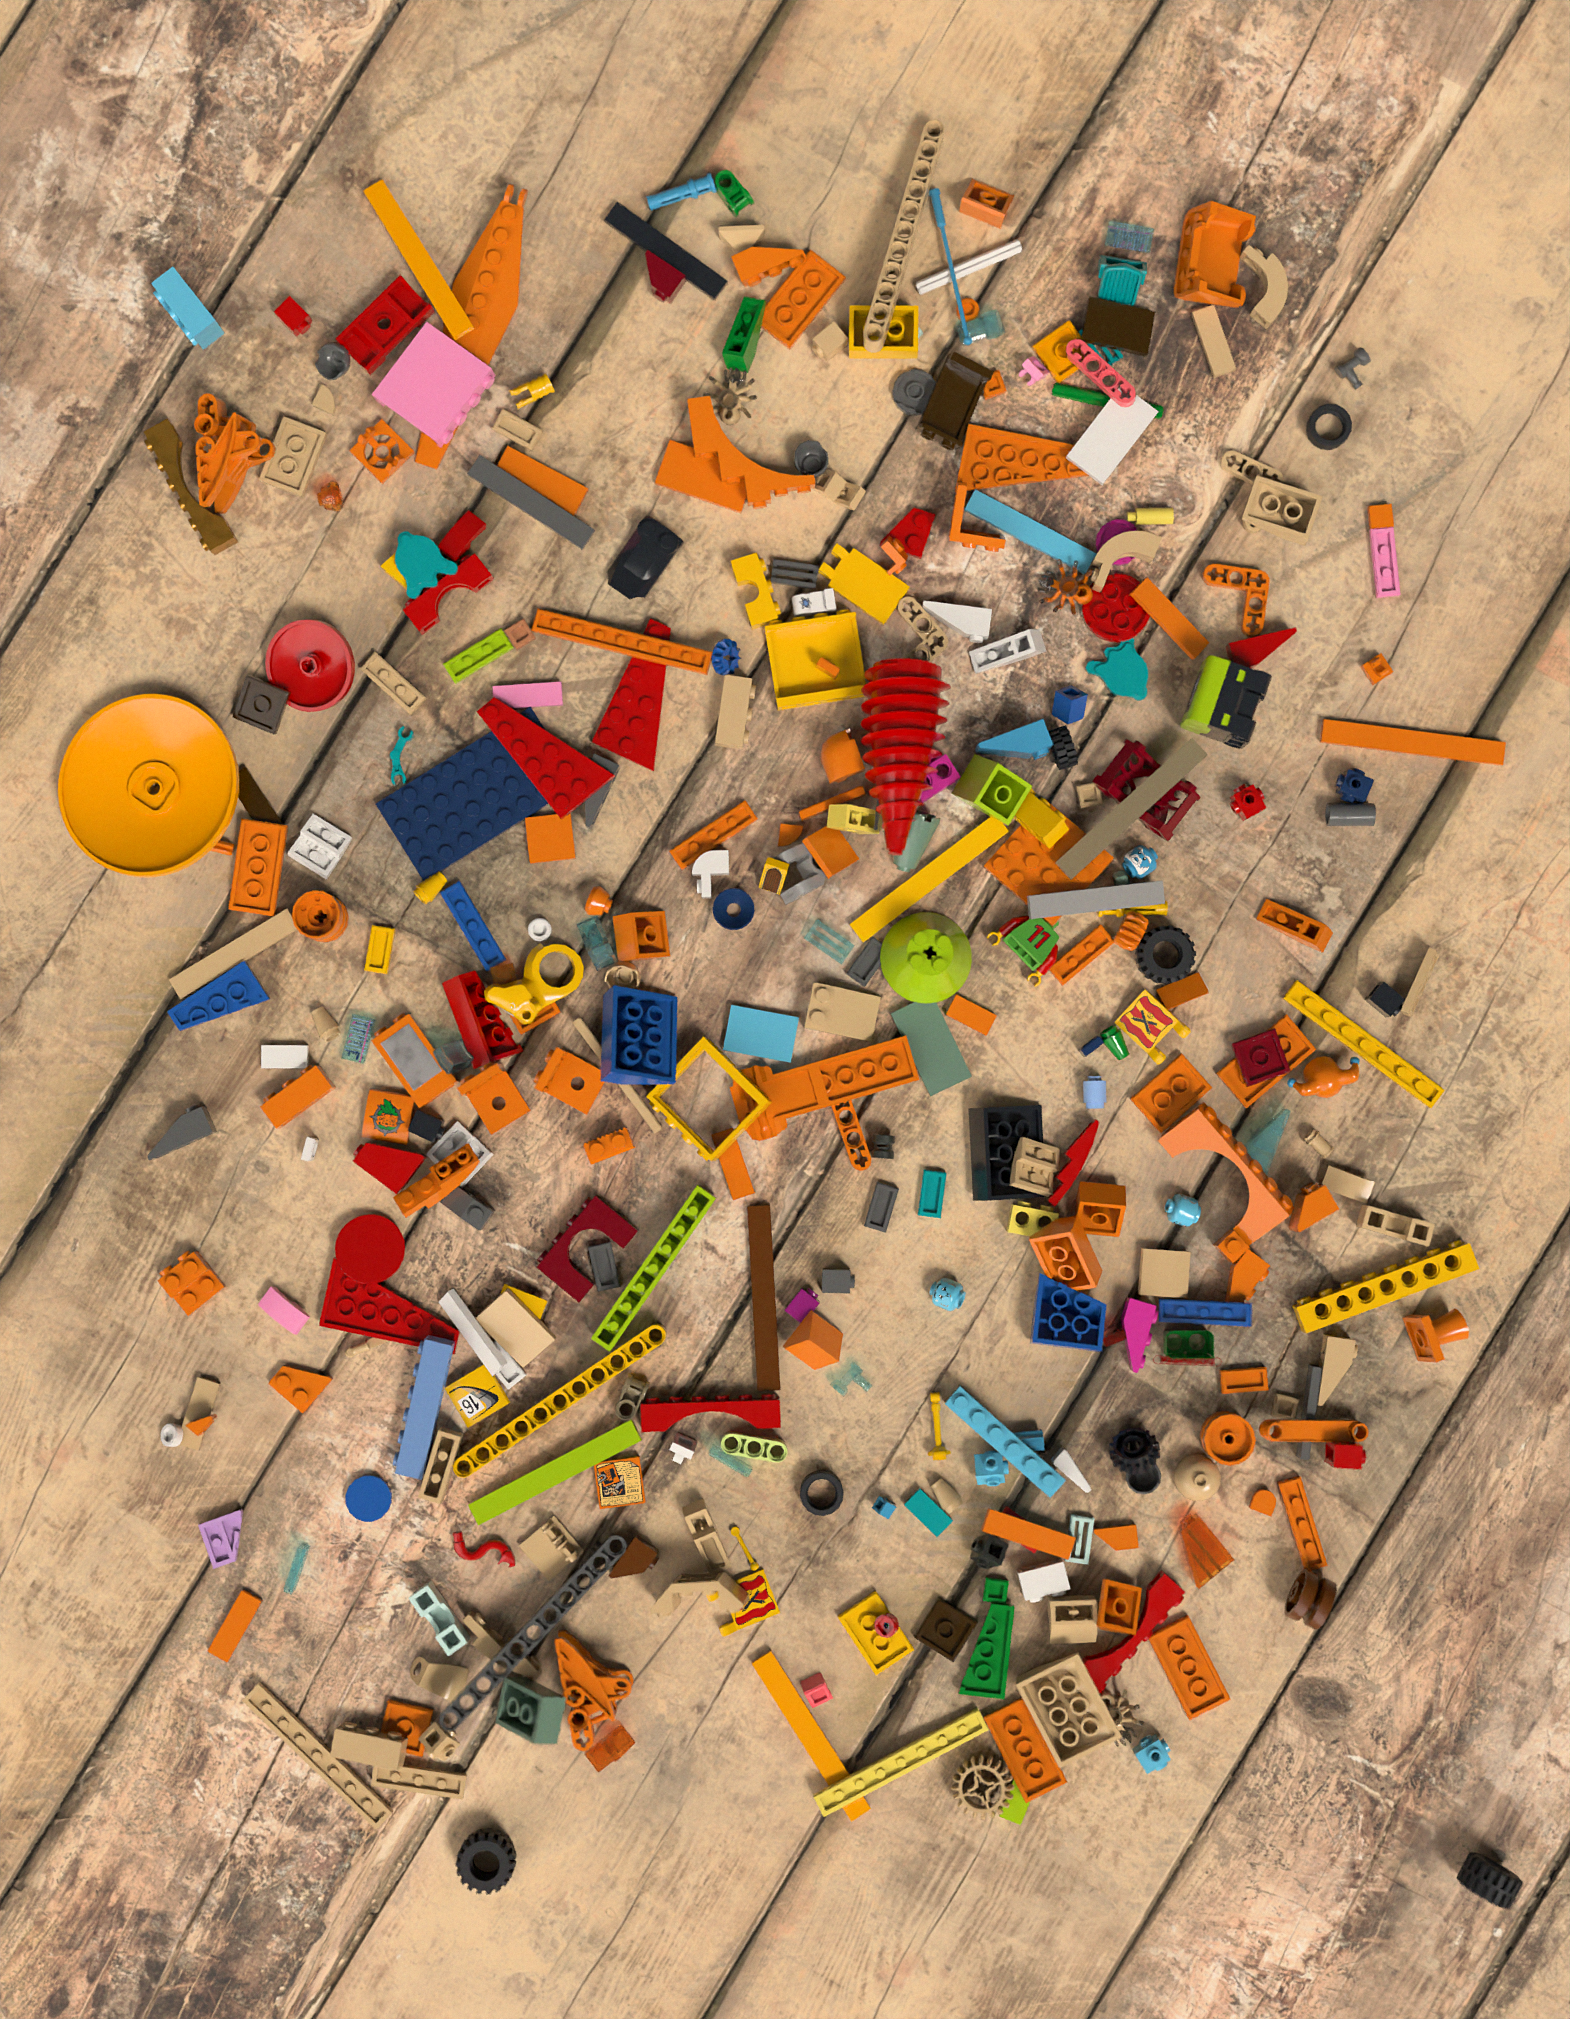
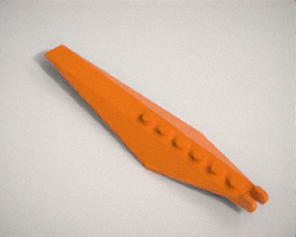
(488, 295)

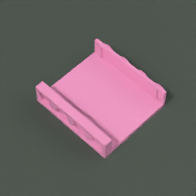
(434, 384)

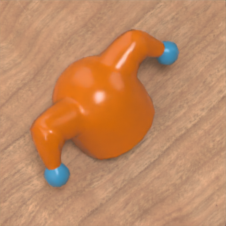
(1325, 1077)

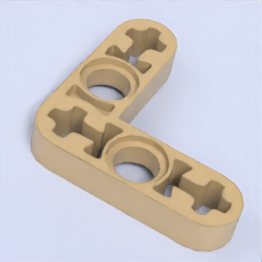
(1243, 476)
(926, 636)

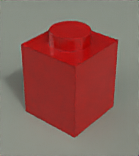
(293, 317)

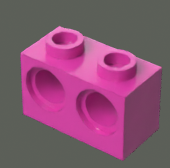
(937, 782)

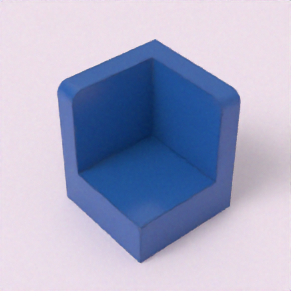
(1069, 704)

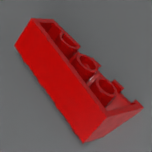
(479, 1021)

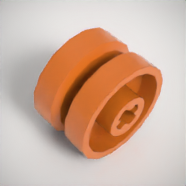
(1227, 1451)

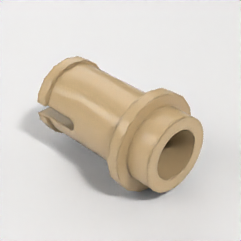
(1318, 1143)

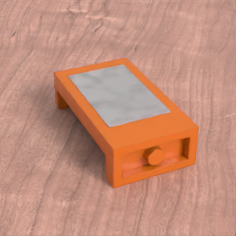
(413, 1060)

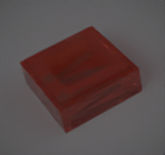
(1114, 1337)

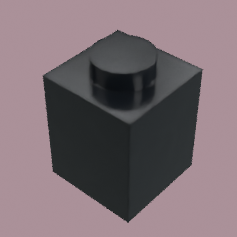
(1385, 1000)
(427, 1126)

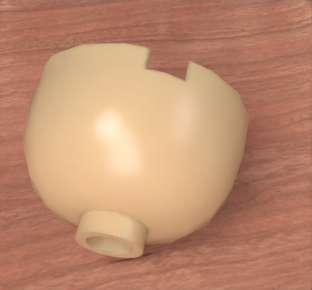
(1197, 1477)

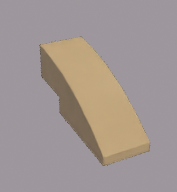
(706, 1536)

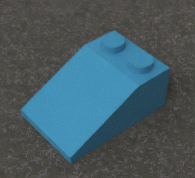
(1023, 742)

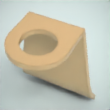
(440, 1678)

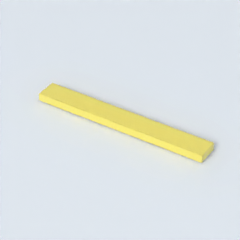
(900, 1762)

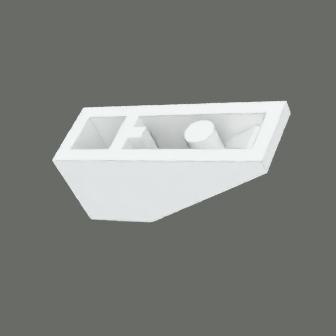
(965, 620)
(1008, 650)

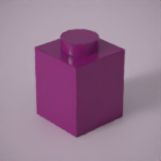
(802, 1304)

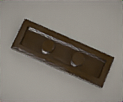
(255, 800)

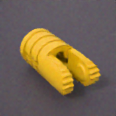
(538, 388)

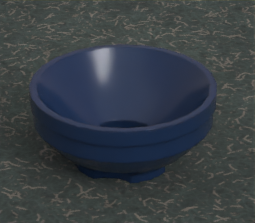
(729, 897)

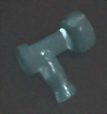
(852, 1374)

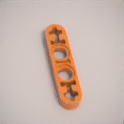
(853, 1126)

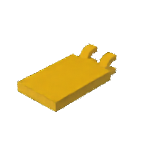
(864, 584)

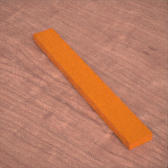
(622, 641)
(1412, 742)

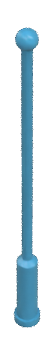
(940, 220)

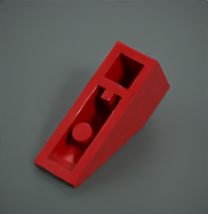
(1255, 649)

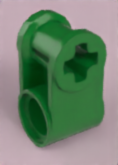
(735, 195)

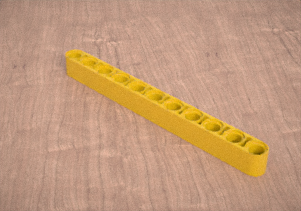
(552, 1408)

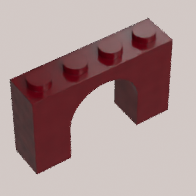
(557, 1262)

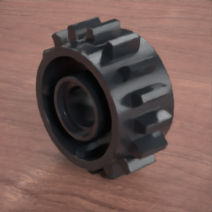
(1134, 1450)

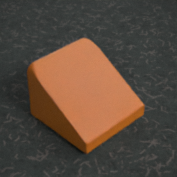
(201, 1425)

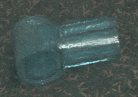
(986, 326)

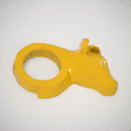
(531, 994)

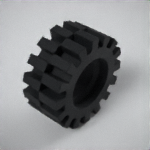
(1063, 748)

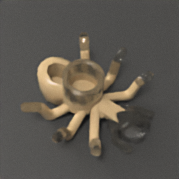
(729, 398)
(1117, 1714)

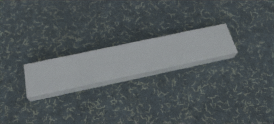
(1095, 899)

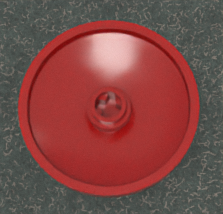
(311, 663)

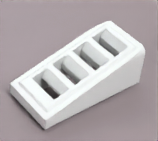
(1065, 1463)

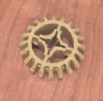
(980, 1777)

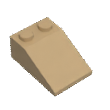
(1282, 510)
(842, 1012)

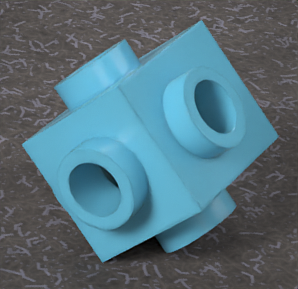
(990, 1468)
(1154, 1761)

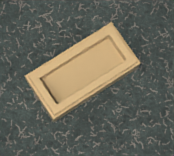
(517, 430)

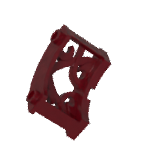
(1114, 789)

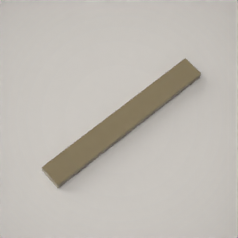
(1131, 809)

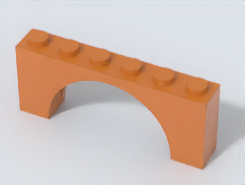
(1205, 1131)

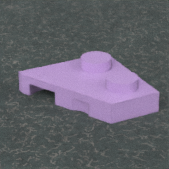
(222, 1537)

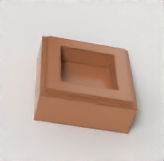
(520, 634)

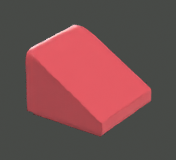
(816, 1690)

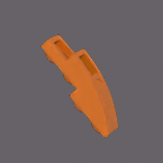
(442, 1180)

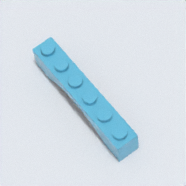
(1005, 1441)

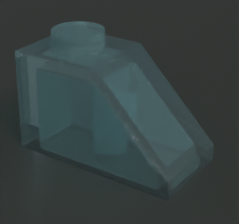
(597, 943)

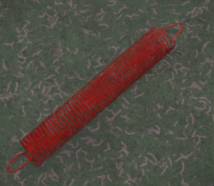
(1199, 1360)

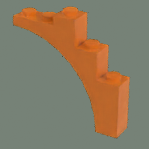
(734, 466)

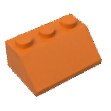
(1067, 1254)

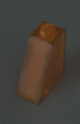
(1202, 1550)

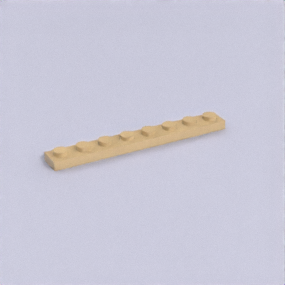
(317, 1755)

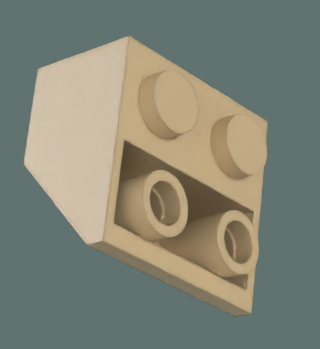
(1072, 1619)

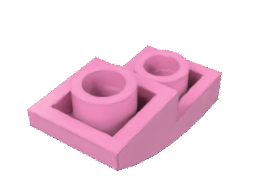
(283, 1311)

